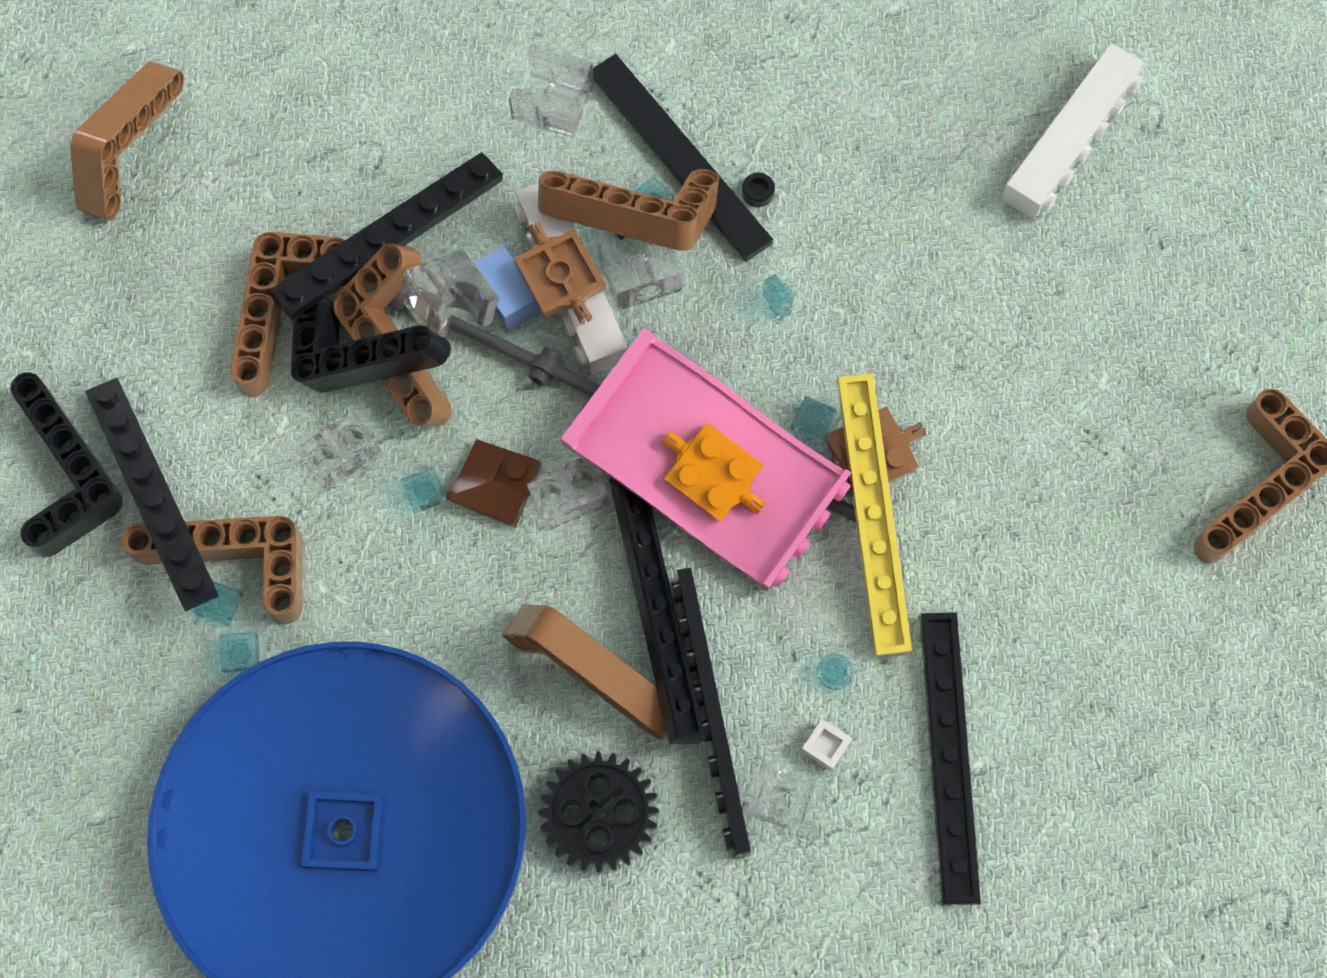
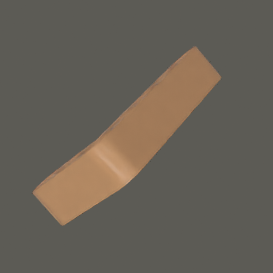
(112, 130)
(632, 213)
(257, 298)
(362, 312)
(1275, 487)
(230, 548)
(548, 632)

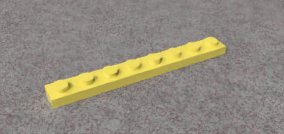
(874, 515)

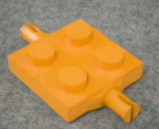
(713, 472)

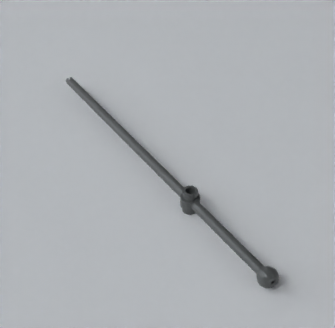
(546, 367)

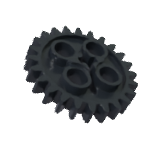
(623, 834)

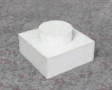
(826, 744)

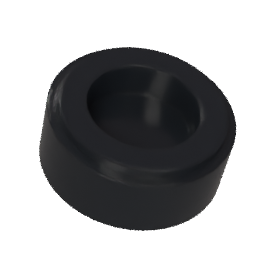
(758, 189)

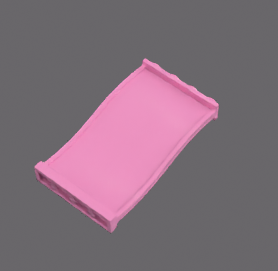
(664, 391)

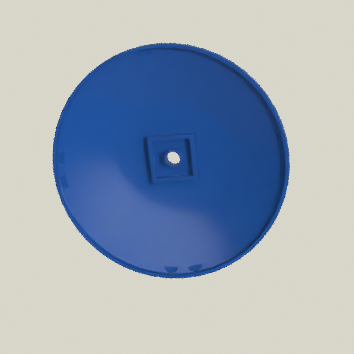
(322, 739)

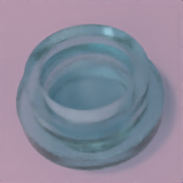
(835, 671)

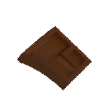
(494, 482)

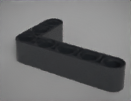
(330, 366)
(72, 460)

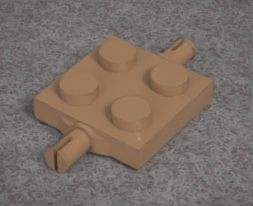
(559, 273)
(895, 443)

